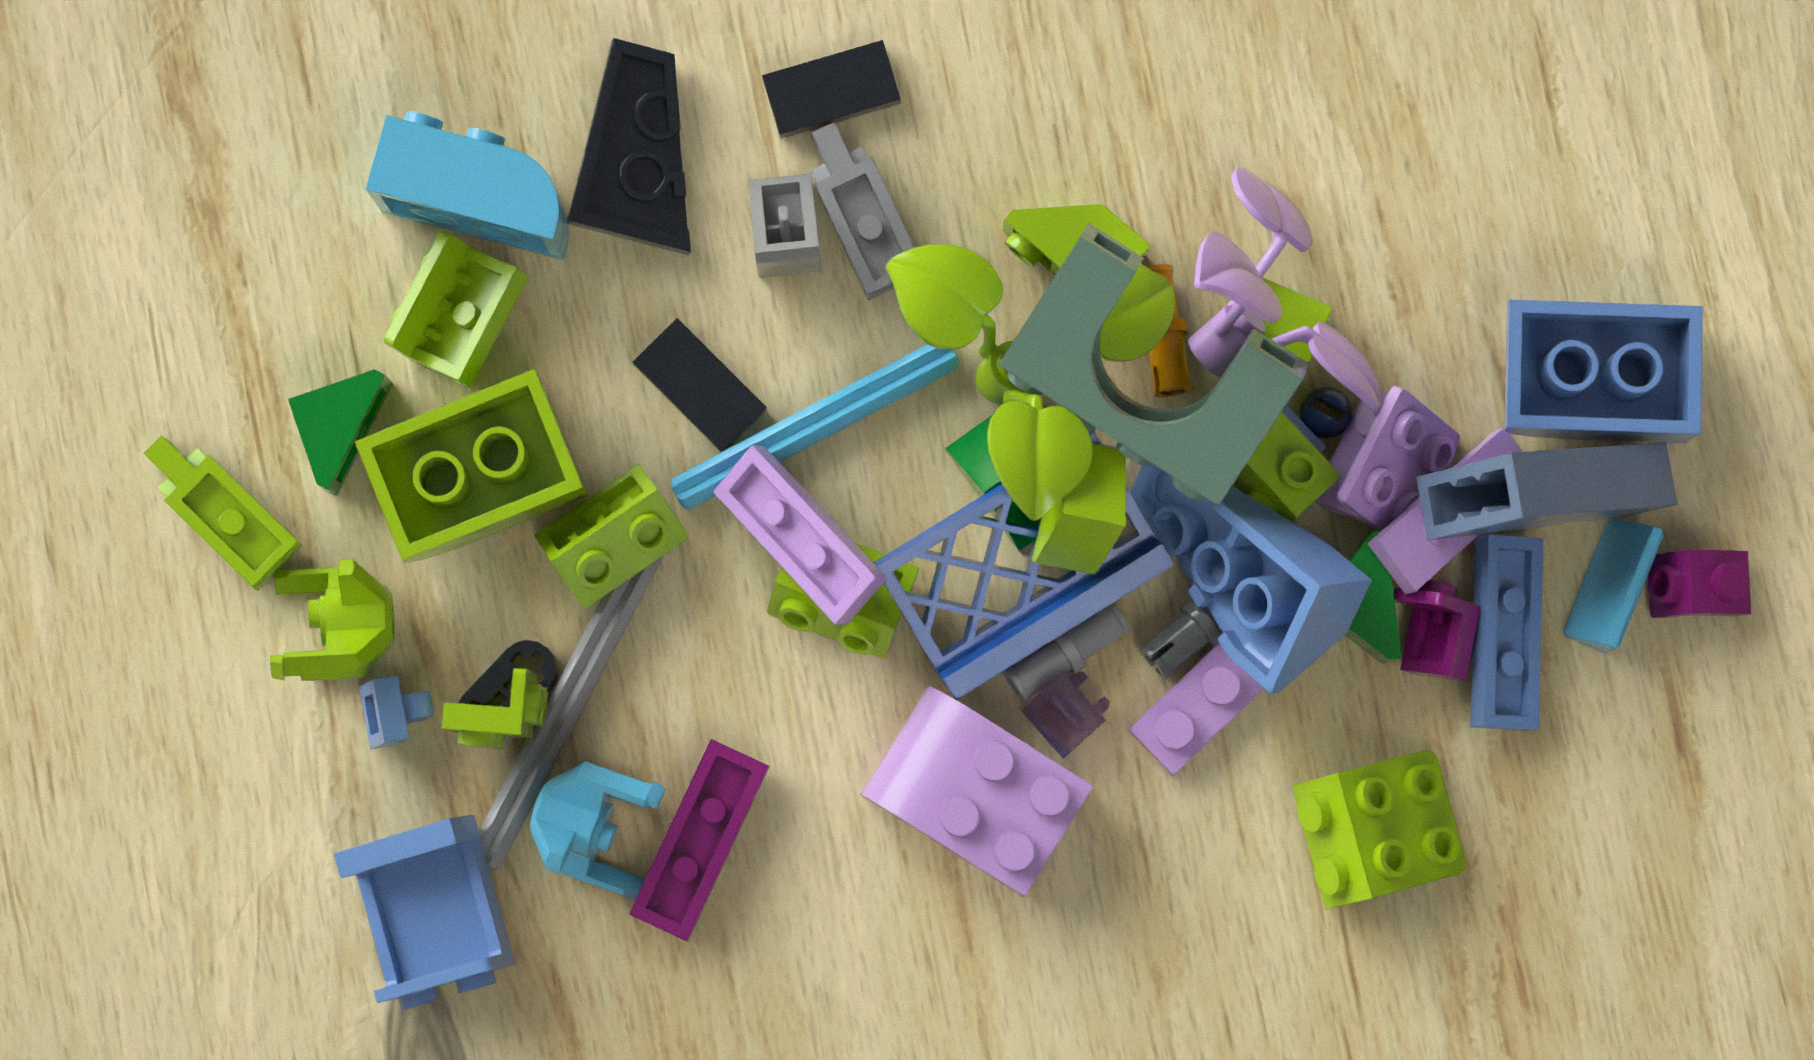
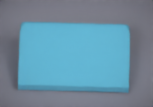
(1613, 584)

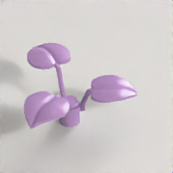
(1231, 273)

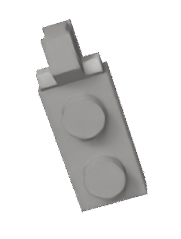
(859, 210)

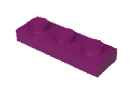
(699, 840)

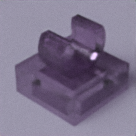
(1065, 713)

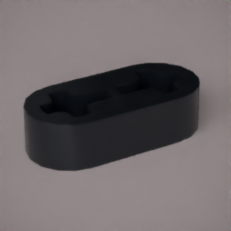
(500, 673)

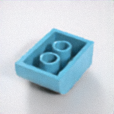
(467, 185)

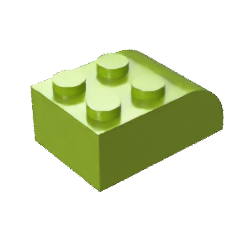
(471, 468)

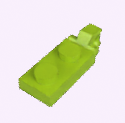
(223, 512)

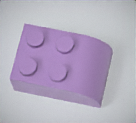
(977, 790)

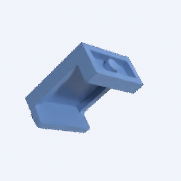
(430, 910)

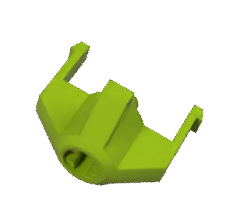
(352, 621)

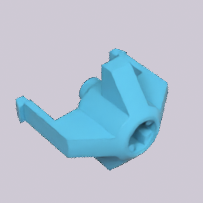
(575, 822)

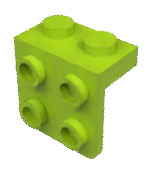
(1379, 828)

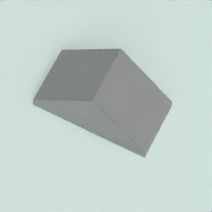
(784, 225)

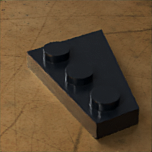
(632, 154)

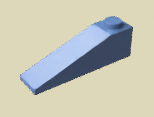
(1261, 577)

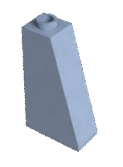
(1546, 489)

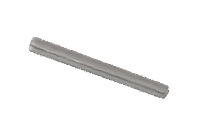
(562, 713)

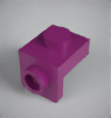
(1699, 583)
(1438, 631)

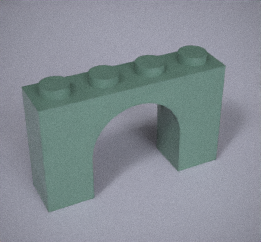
(1197, 443)

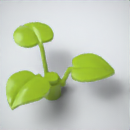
(1034, 449)

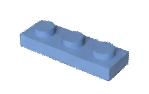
(1507, 633)

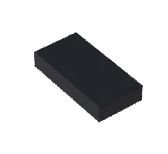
(831, 89)
(699, 385)

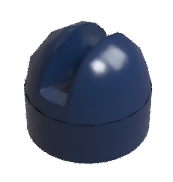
(1320, 423)

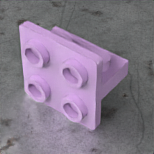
(1384, 456)

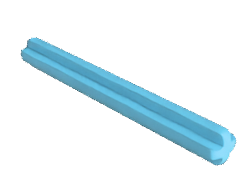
(821, 419)

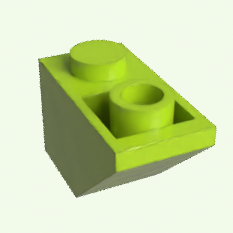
(1052, 232)

